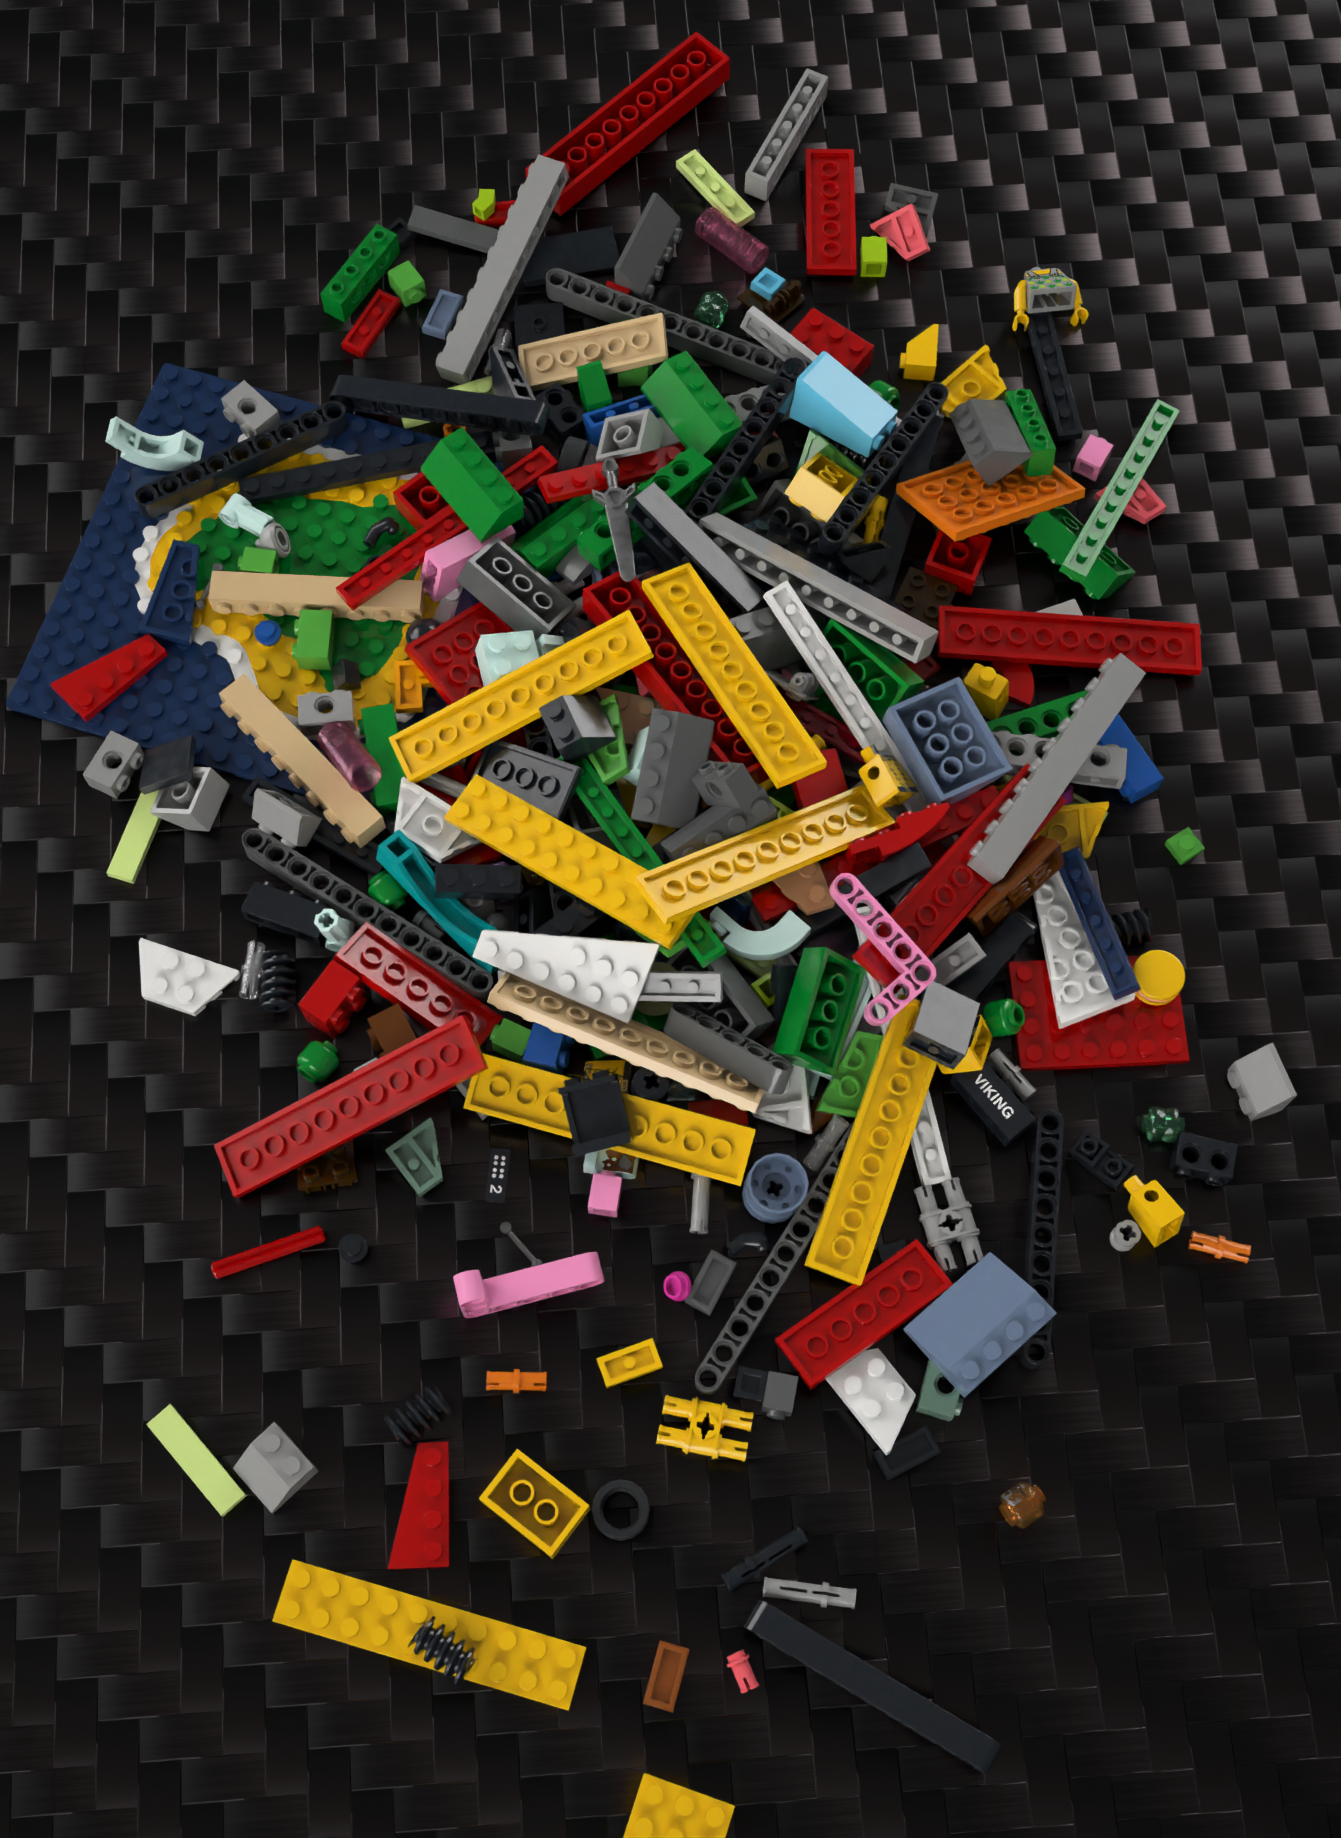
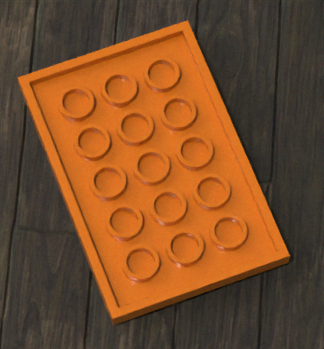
(965, 505)

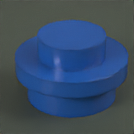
(267, 632)

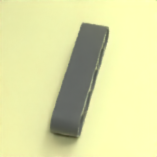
(728, 1048)

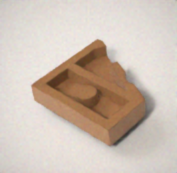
(807, 889)

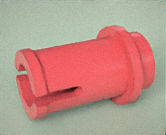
(742, 1670)

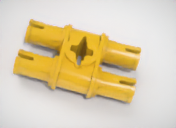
(691, 1438)

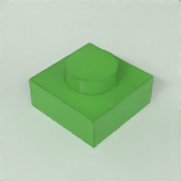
(1184, 846)

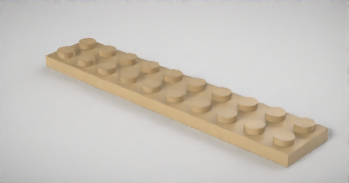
(629, 1041)

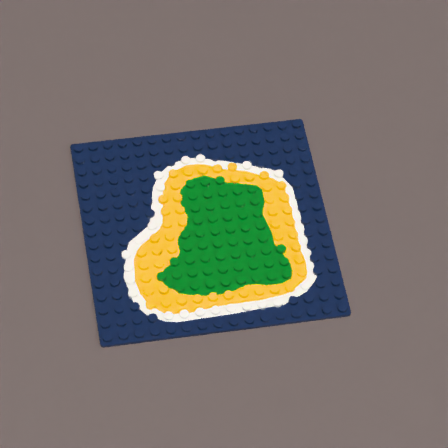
(125, 553)

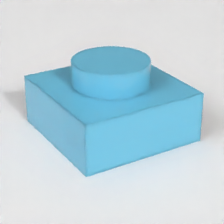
(767, 284)

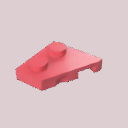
(903, 232)
(1143, 504)

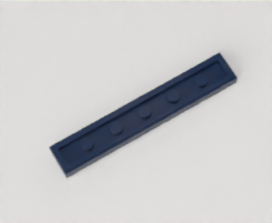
(1098, 925)

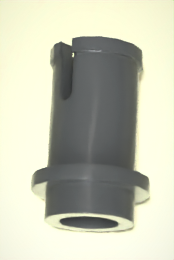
(429, 925)

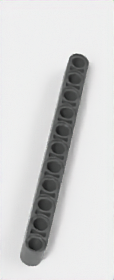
(566, 286)
(360, 903)
(773, 1266)

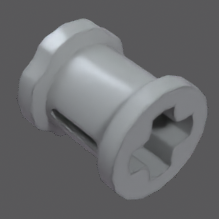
(1133, 1233)

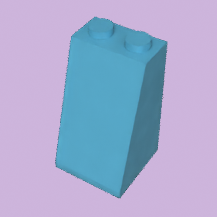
(842, 406)

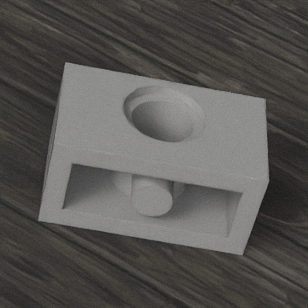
(245, 400)
(313, 703)
(112, 751)

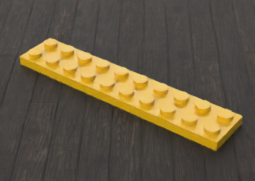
(734, 675)
(518, 695)
(761, 854)
(560, 856)
(658, 1129)
(873, 1155)
(388, 1620)

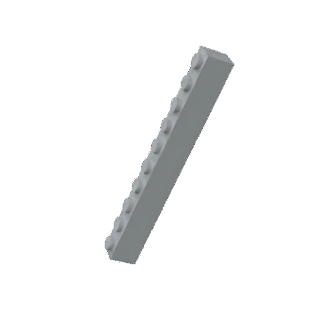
(502, 270)
(821, 589)
(1055, 769)

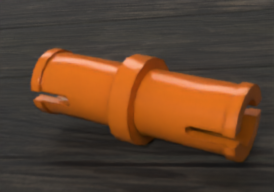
(1219, 1247)
(516, 1381)

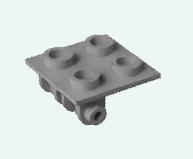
(799, 687)

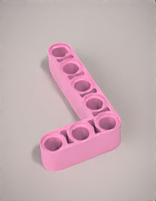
(886, 946)
(527, 1285)

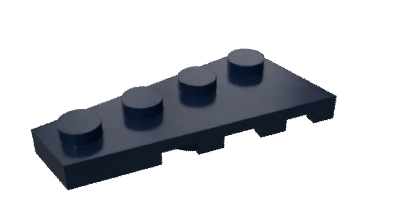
(174, 597)

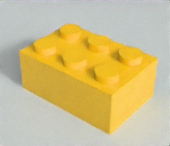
(820, 487)
(534, 1503)
(676, 1812)

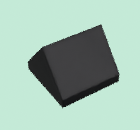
(346, 675)

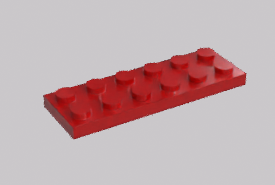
(830, 212)
(412, 983)
(863, 1314)

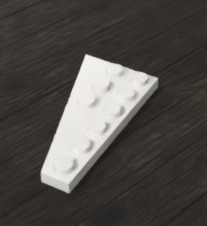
(1072, 966)
(585, 969)

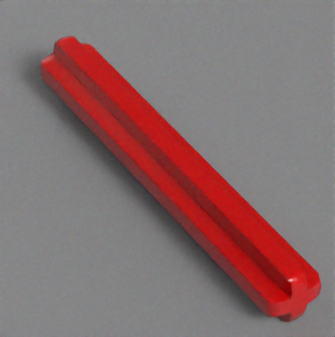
(268, 1252)

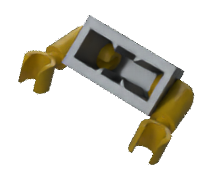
(1044, 292)

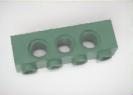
(934, 1402)

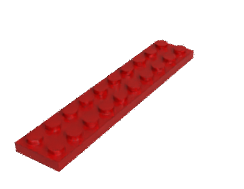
(1067, 639)
(942, 893)
(350, 1106)

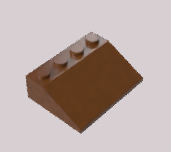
(1027, 874)

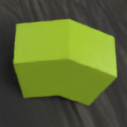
(485, 204)

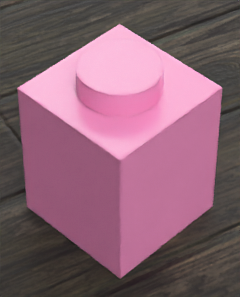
(1093, 457)
(605, 1194)

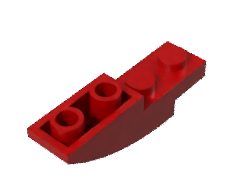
(907, 830)

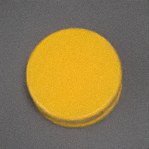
(1159, 977)

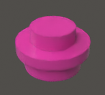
(677, 1286)

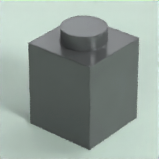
(779, 1395)

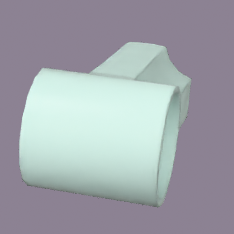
(240, 513)
(334, 928)

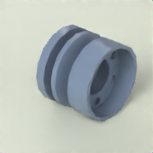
(779, 1173)

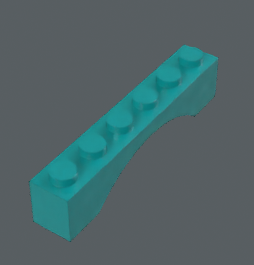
(413, 873)

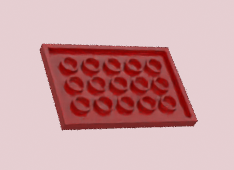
(450, 660)
(1115, 1038)

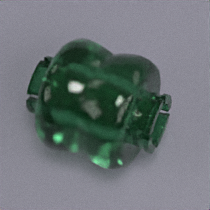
(712, 309)
(1162, 1124)

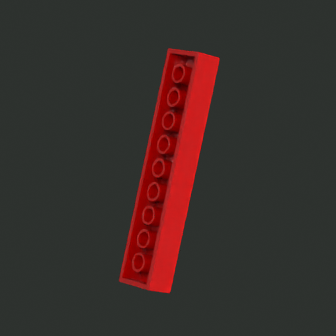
(637, 116)
(670, 672)

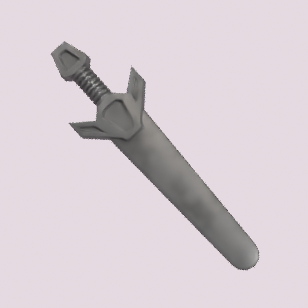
(616, 502)

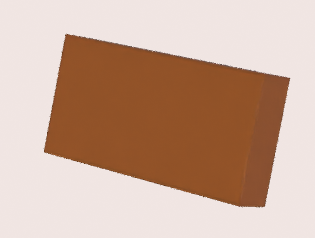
(666, 1676)

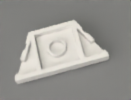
(423, 823)
(181, 978)
(792, 1106)
(874, 1395)

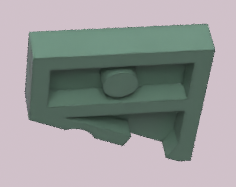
(418, 1157)

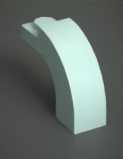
(153, 451)
(764, 944)

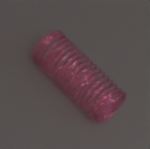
(707, 231)
(340, 763)

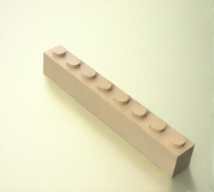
(289, 593)
(302, 761)

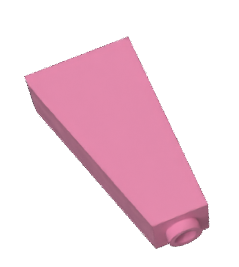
(445, 561)

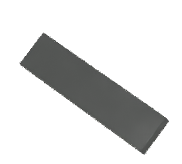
(452, 229)

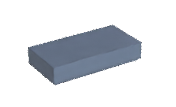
(442, 314)

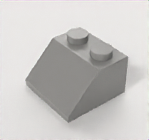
(629, 435)
(192, 802)
(284, 818)
(1261, 1083)
(274, 1467)

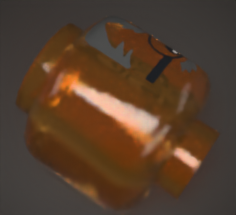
(1022, 1504)

